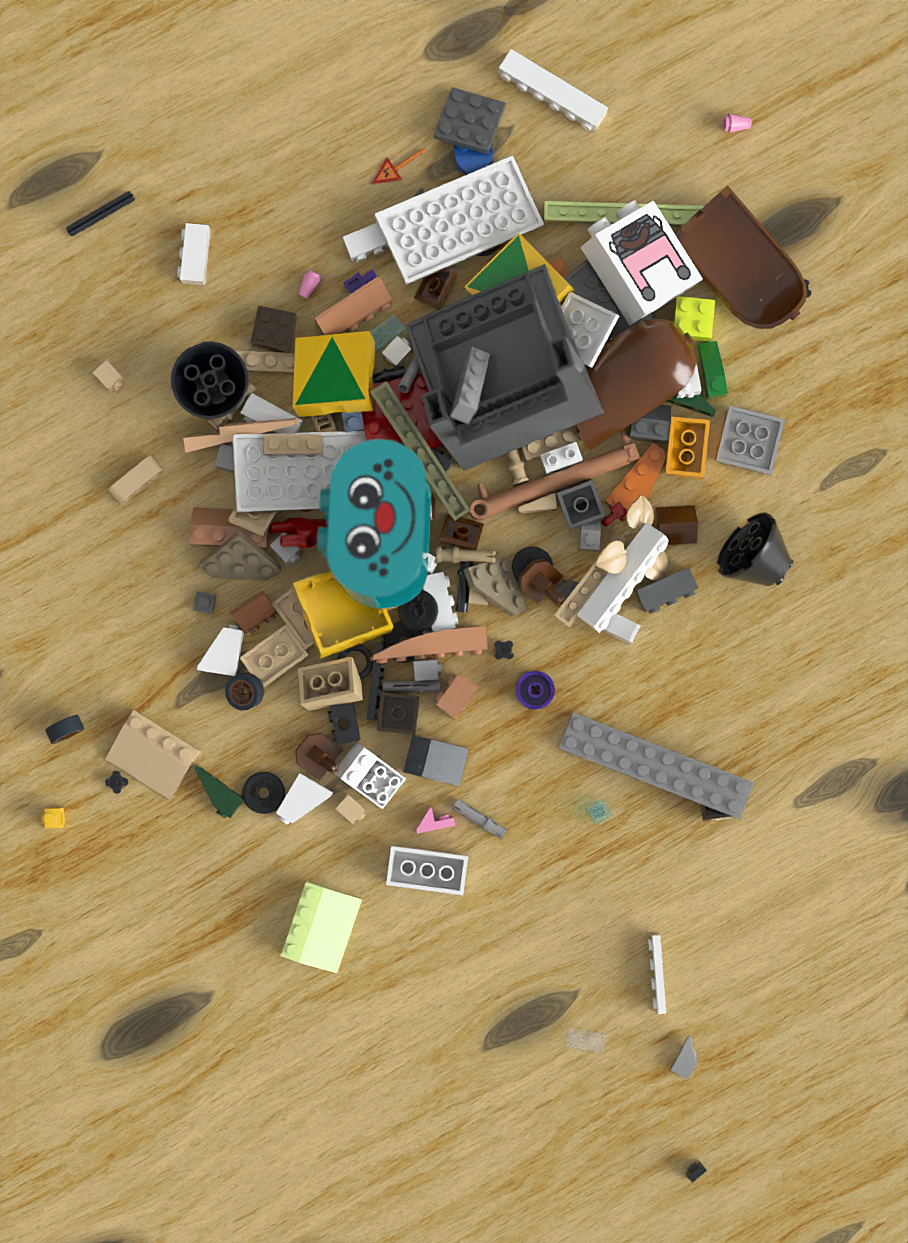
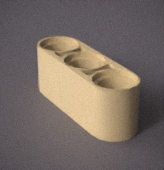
(135, 480)

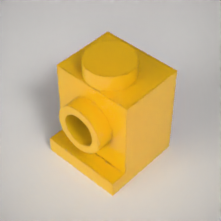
(53, 818)

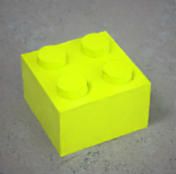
(695, 317)

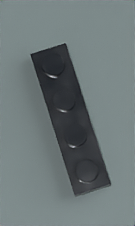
(375, 690)

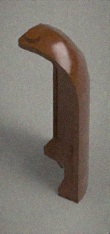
(743, 263)
(637, 375)

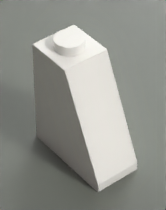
(622, 628)
(224, 652)
(302, 798)

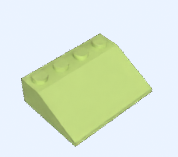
(321, 927)

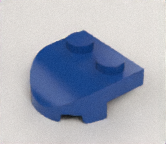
(470, 160)

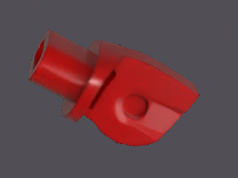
(618, 511)

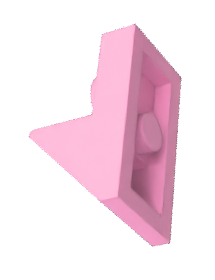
(428, 822)

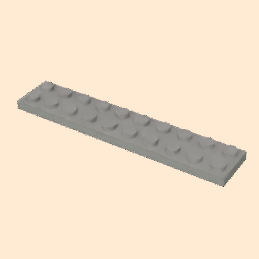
(656, 765)

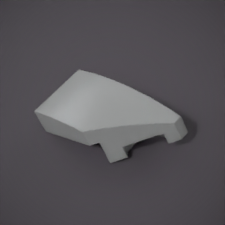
(685, 1060)

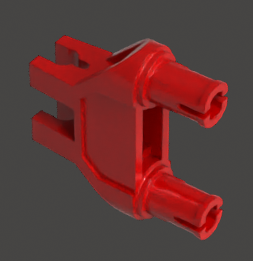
(300, 531)

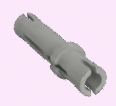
(414, 686)
(480, 819)

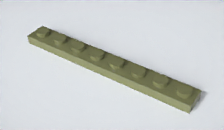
(415, 442)

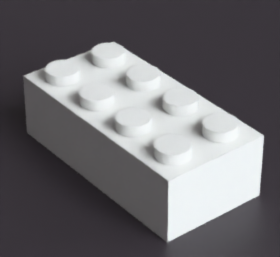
(427, 870)

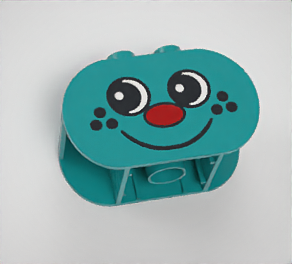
(377, 523)

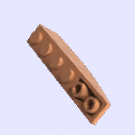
(437, 644)

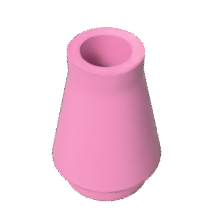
(735, 123)
(309, 283)

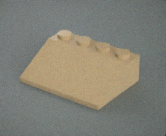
(152, 754)

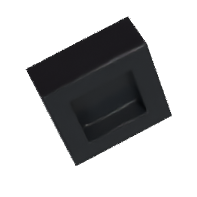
(695, 1170)

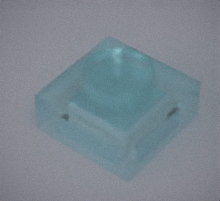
(598, 811)

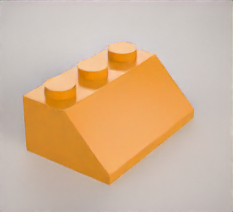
(687, 448)

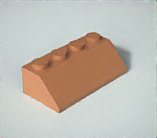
(355, 309)
(212, 528)

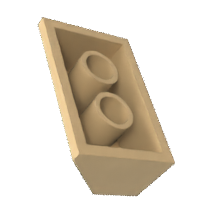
(329, 684)

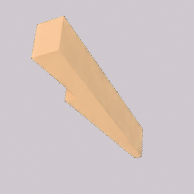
(201, 441)

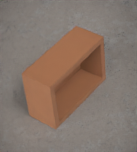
(456, 696)

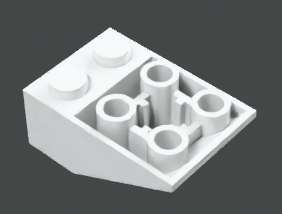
(369, 775)

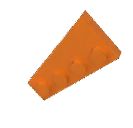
(640, 478)

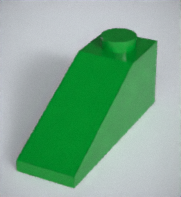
(712, 370)

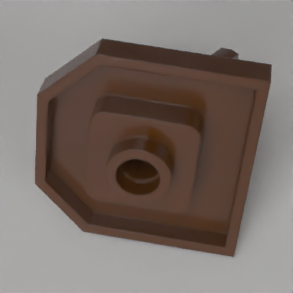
(540, 580)
(317, 755)

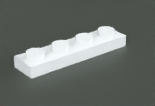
(657, 982)

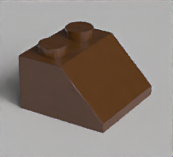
(254, 612)

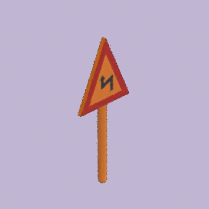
(388, 172)

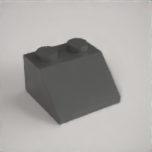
(652, 426)
(580, 503)

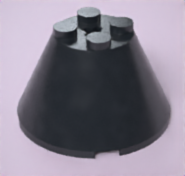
(207, 365)
(755, 552)

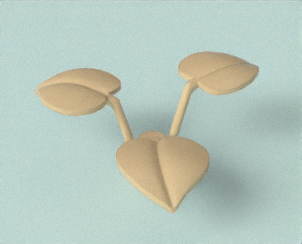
(613, 555)

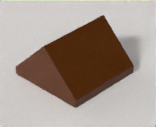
(436, 288)
(678, 524)
(461, 533)

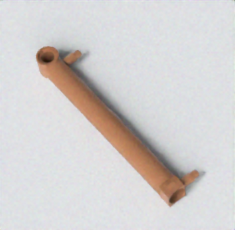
(555, 481)

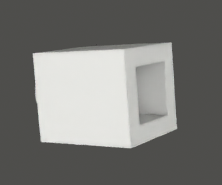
(397, 351)

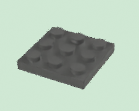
(469, 120)

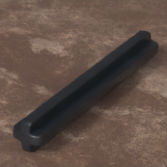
(100, 213)

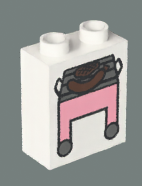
(639, 260)

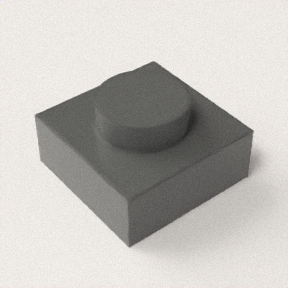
(204, 602)

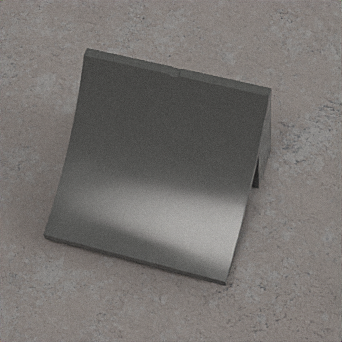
(532, 374)

